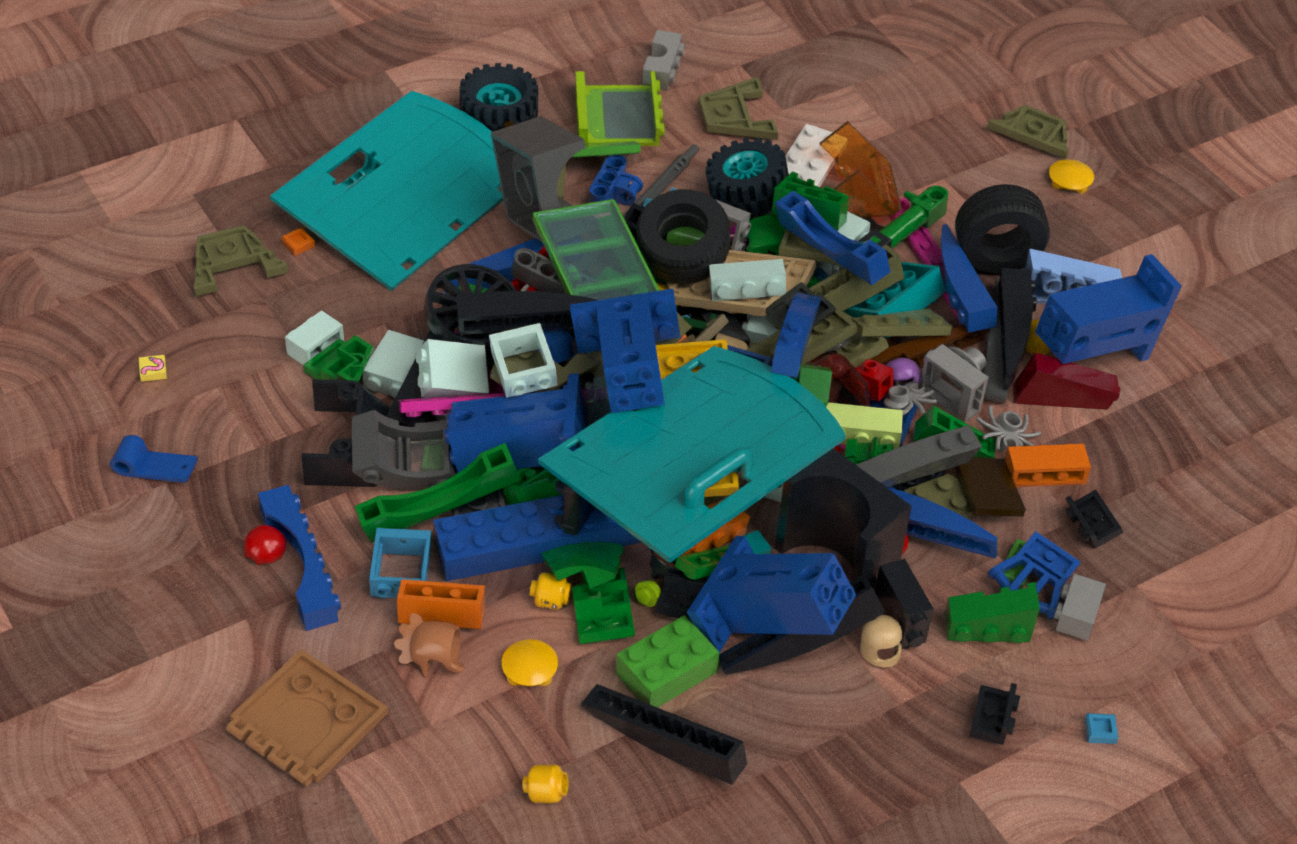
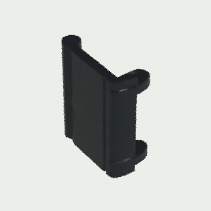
(575, 510)

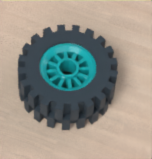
(746, 174)

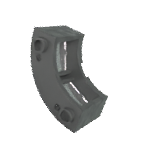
(400, 454)

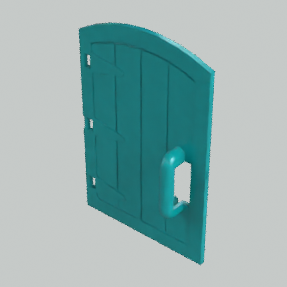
(417, 179)
(657, 461)

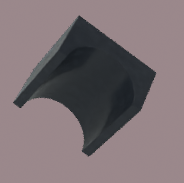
(845, 511)

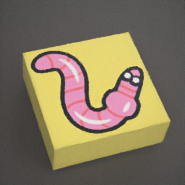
(152, 368)

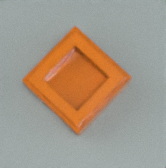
(298, 241)

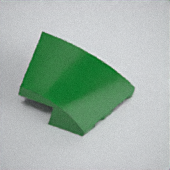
(765, 234)
(340, 360)
(594, 561)
(603, 610)

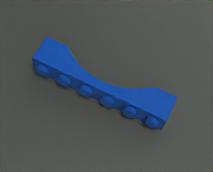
(860, 257)
(314, 596)

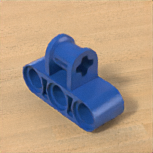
(613, 182)

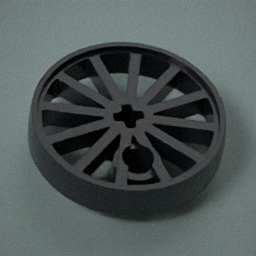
(442, 280)

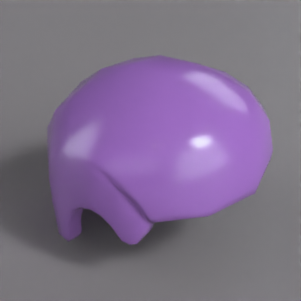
(905, 370)

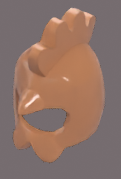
(428, 642)

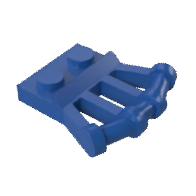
(1045, 561)

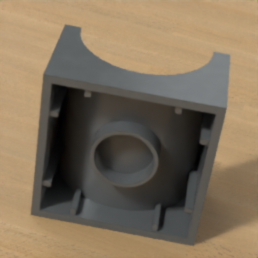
(529, 168)

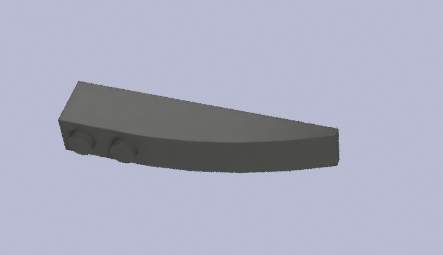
(923, 457)

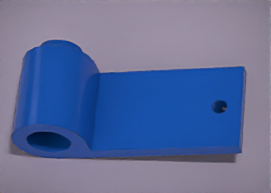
(135, 460)

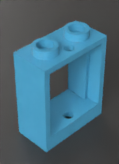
(390, 542)

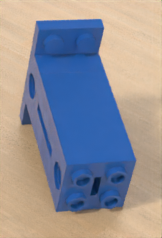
(1110, 315)
(626, 335)
(526, 423)
(771, 594)

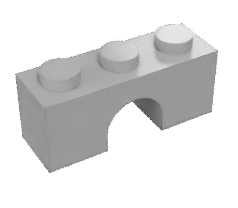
(665, 58)

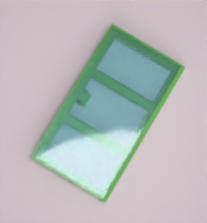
(594, 251)

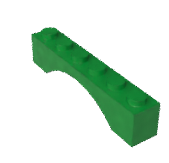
(486, 474)

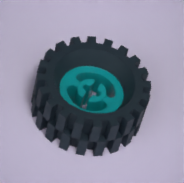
(499, 95)

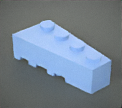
(1061, 273)

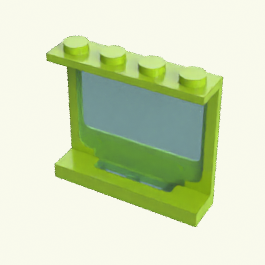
(619, 112)

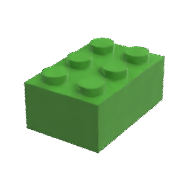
(667, 662)

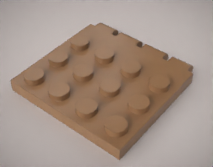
(306, 718)

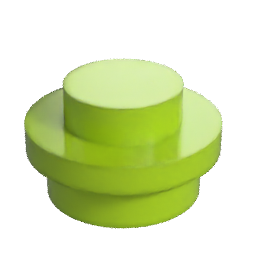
(647, 593)

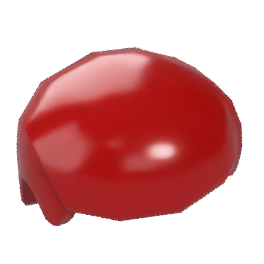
(264, 545)

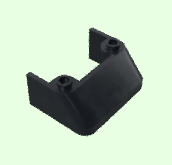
(336, 467)

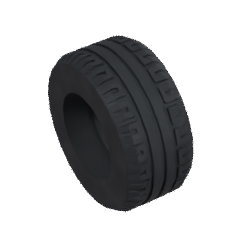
(997, 207)
(677, 210)

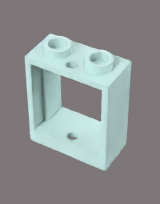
(517, 342)

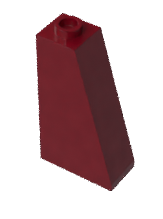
(1071, 385)

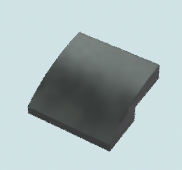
(778, 310)

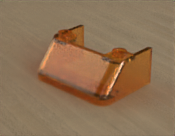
(868, 173)

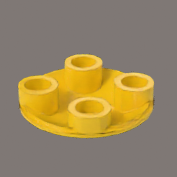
(1071, 175)
(529, 663)

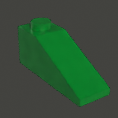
(938, 421)

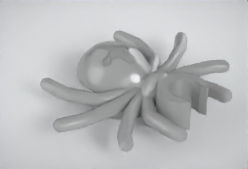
(901, 396)
(1008, 429)

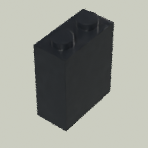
(904, 601)

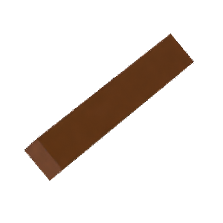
(919, 347)

